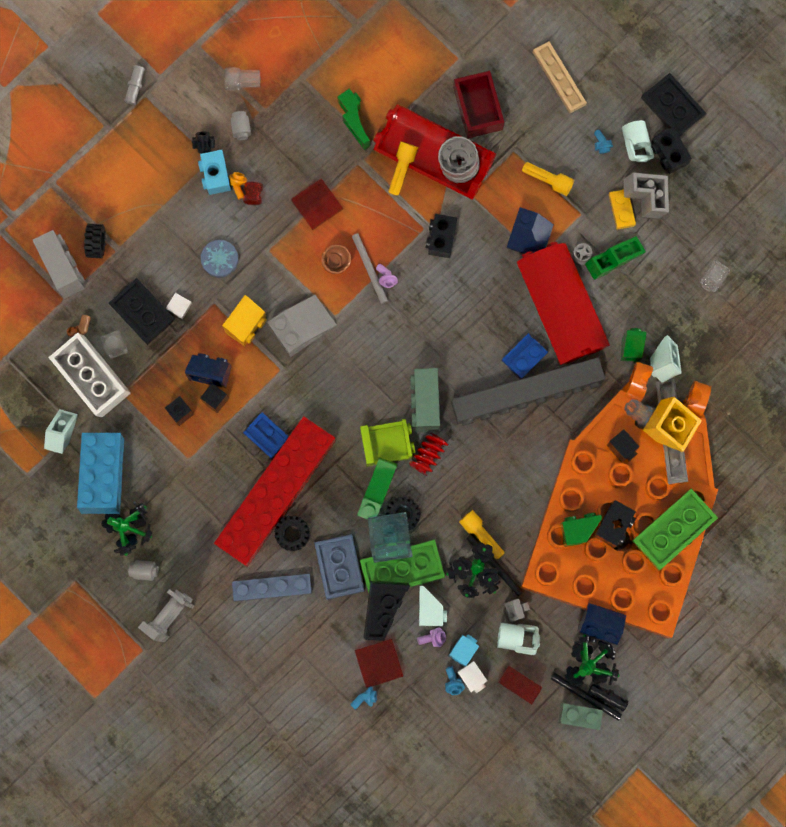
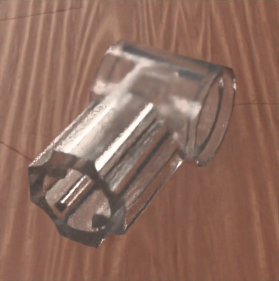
(236, 79)
(639, 412)

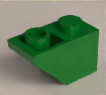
(633, 345)
(579, 530)

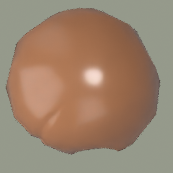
(336, 259)

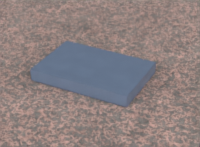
(339, 567)

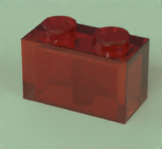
(519, 685)

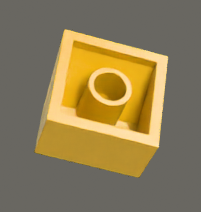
(245, 321)
(672, 424)

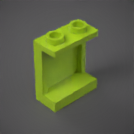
(387, 442)

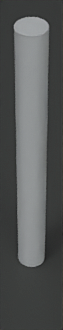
(369, 267)

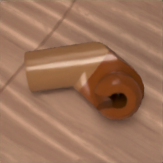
(82, 328)

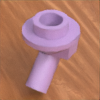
(387, 280)
(436, 636)

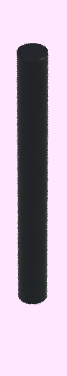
(501, 572)
(587, 697)

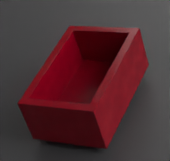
(478, 104)

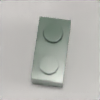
(580, 716)

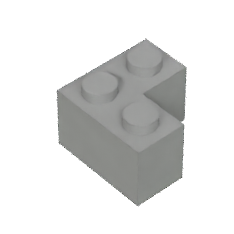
(652, 192)

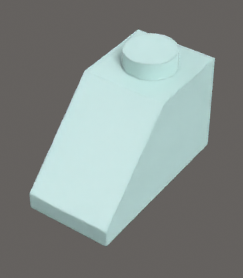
(666, 360)
(60, 431)
(430, 609)

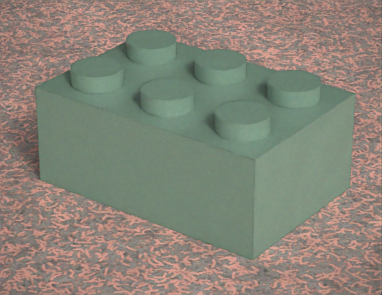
(425, 400)

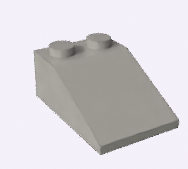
(301, 325)

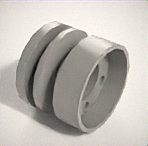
(451, 152)

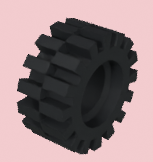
(95, 240)
(406, 503)
(280, 533)

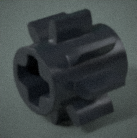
(203, 142)

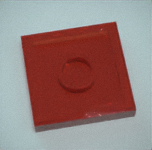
(316, 204)
(379, 663)

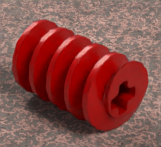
(428, 454)

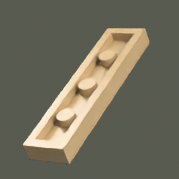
(559, 77)

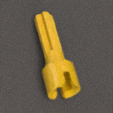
(406, 154)
(560, 182)
(473, 524)

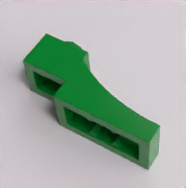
(351, 105)
(615, 257)
(377, 489)

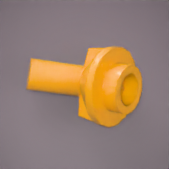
(236, 180)

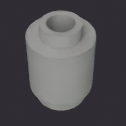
(240, 125)
(143, 570)

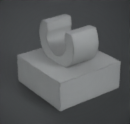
(515, 609)

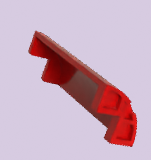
(428, 136)
(562, 302)

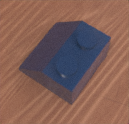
(208, 370)
(602, 623)

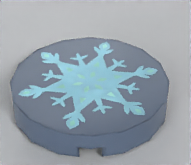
(219, 258)

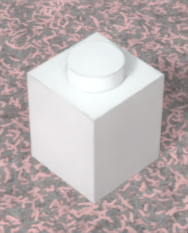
(472, 677)

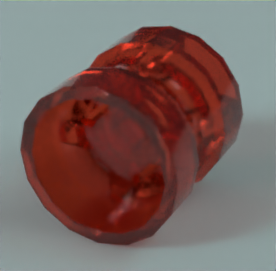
(253, 192)

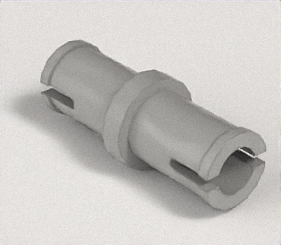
(134, 85)

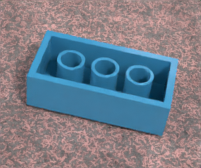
(100, 473)

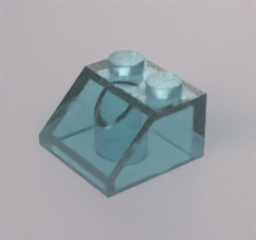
(390, 537)

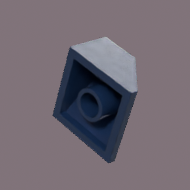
(529, 232)

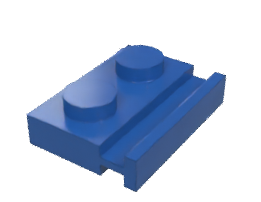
(524, 356)
(266, 435)

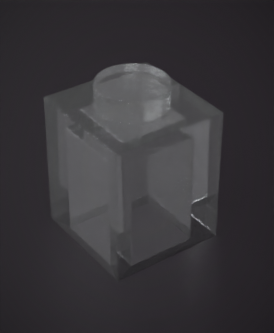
(714, 276)
(114, 344)

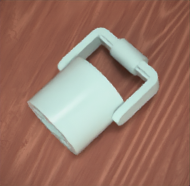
(636, 138)
(512, 636)

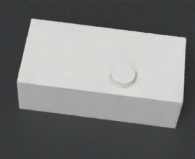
(89, 375)

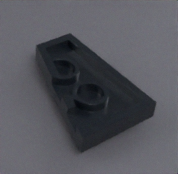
(381, 608)

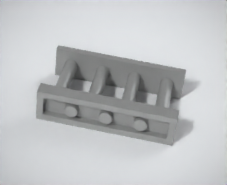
(158, 627)

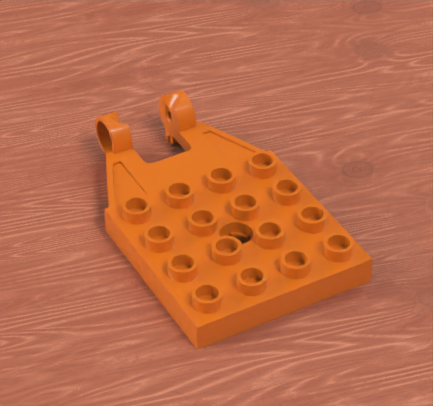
(589, 483)

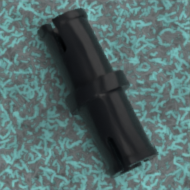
(608, 696)

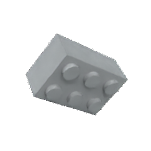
(59, 263)

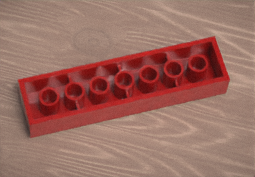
(275, 491)

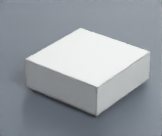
(178, 306)

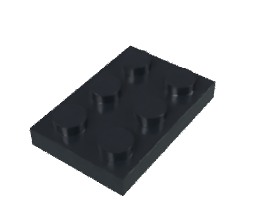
(673, 105)
(141, 311)

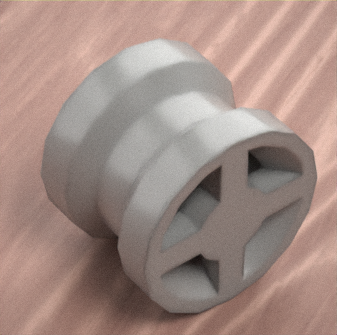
(582, 250)

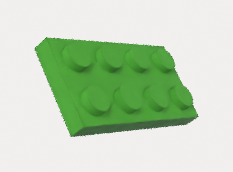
(675, 529)
(416, 570)

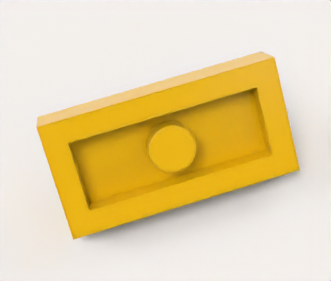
(621, 210)

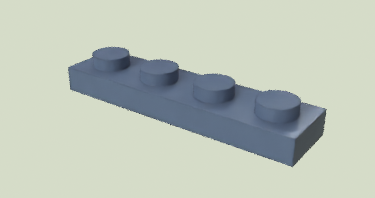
(271, 587)

